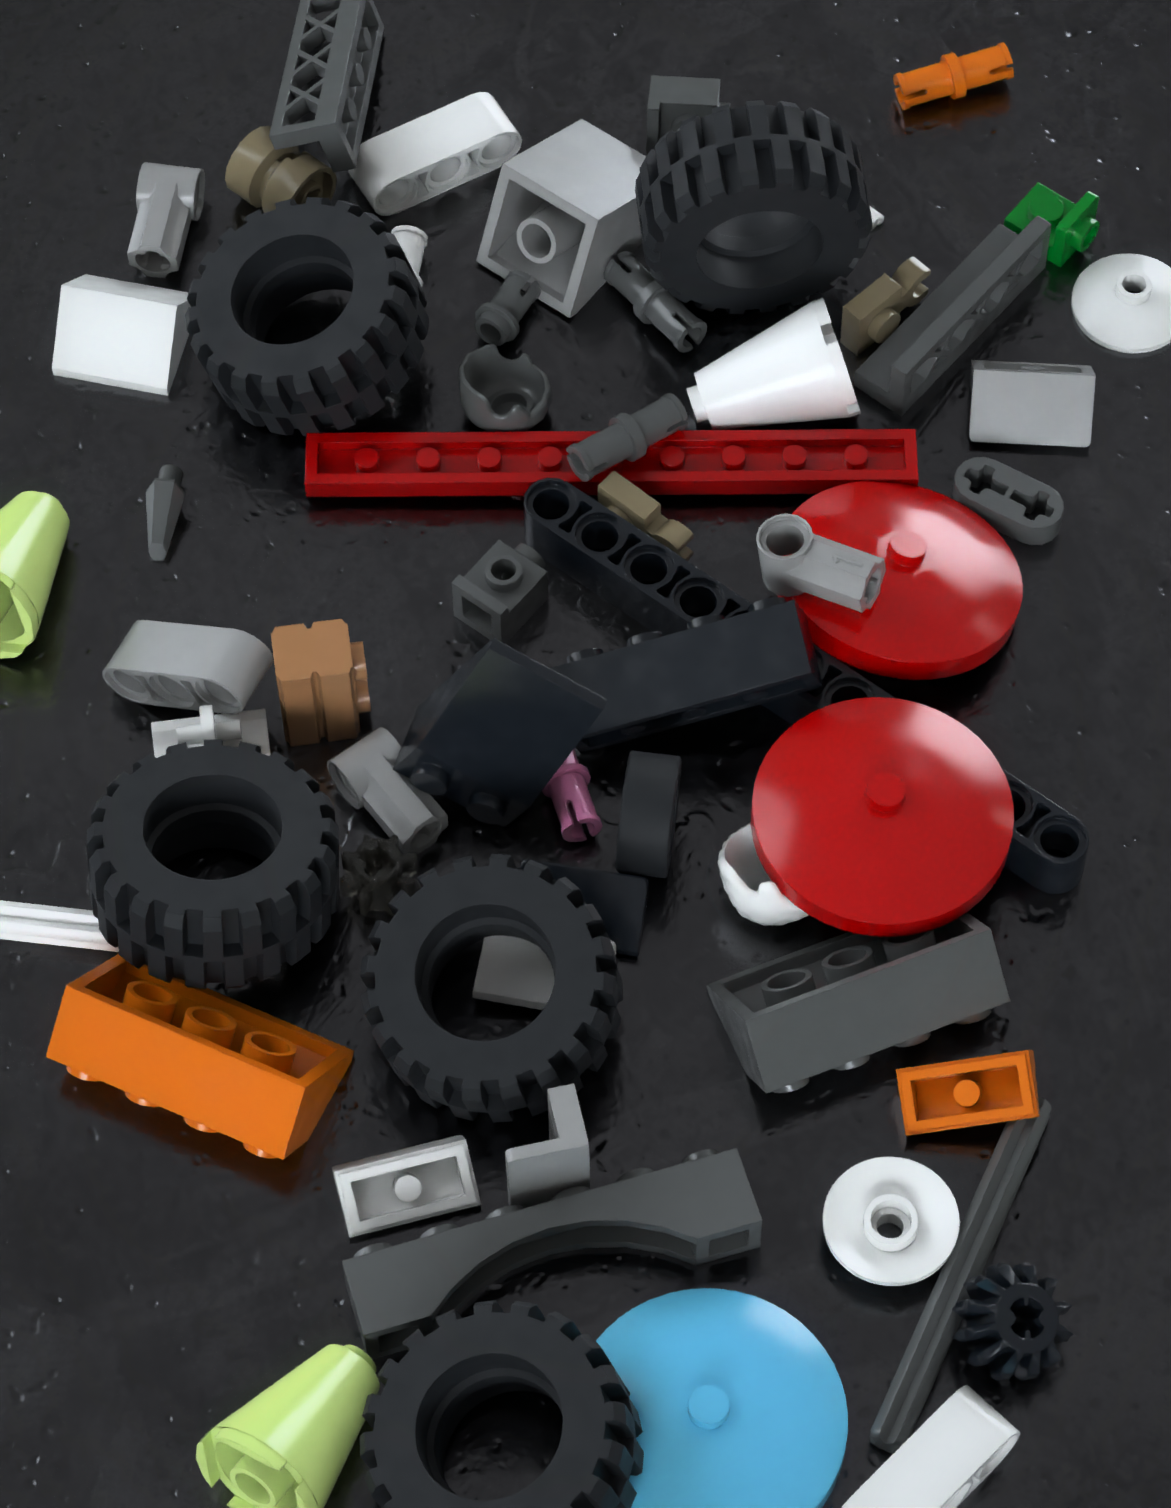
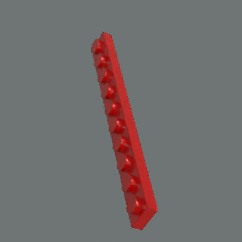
(677, 465)

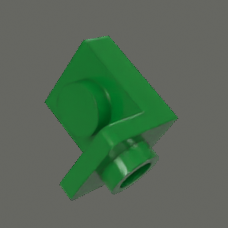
(1072, 224)

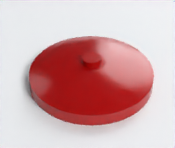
(945, 586)
(882, 816)

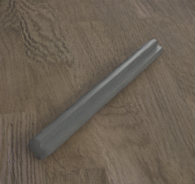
(973, 1247)

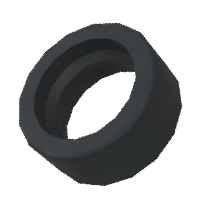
(648, 814)

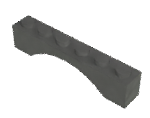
(681, 1211)

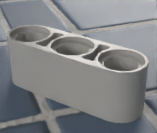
(188, 666)

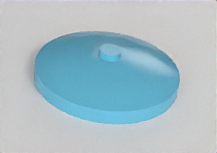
(729, 1402)

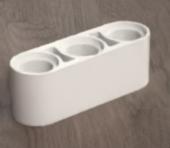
(435, 153)
(942, 1458)

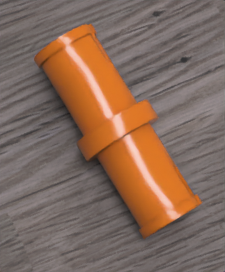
(953, 76)

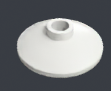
(1121, 318)
(894, 1193)

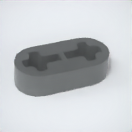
(1009, 499)

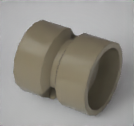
(272, 175)

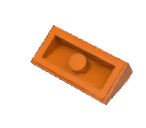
(968, 1092)

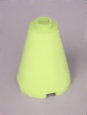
(30, 551)
(293, 1435)

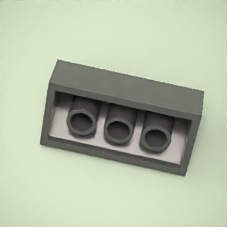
(856, 998)

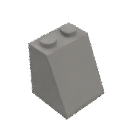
(564, 214)

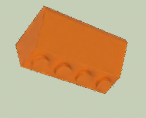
(198, 1056)

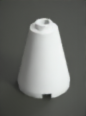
(778, 376)

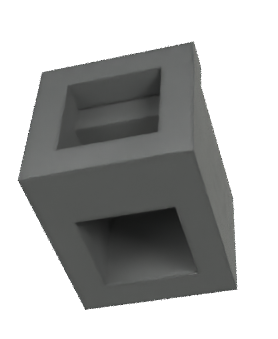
(676, 100)
(501, 591)

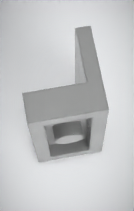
(1031, 403)
(547, 1167)

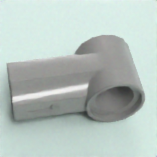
(165, 206)
(816, 564)
(368, 780)

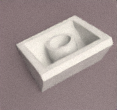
(120, 333)

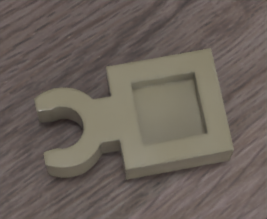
(877, 309)
(644, 513)

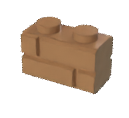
(320, 681)

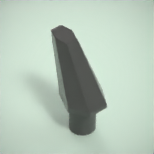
(163, 508)

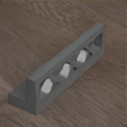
(346, 81)
(954, 315)

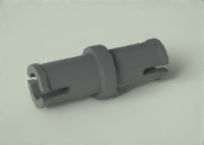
(654, 303)
(627, 437)

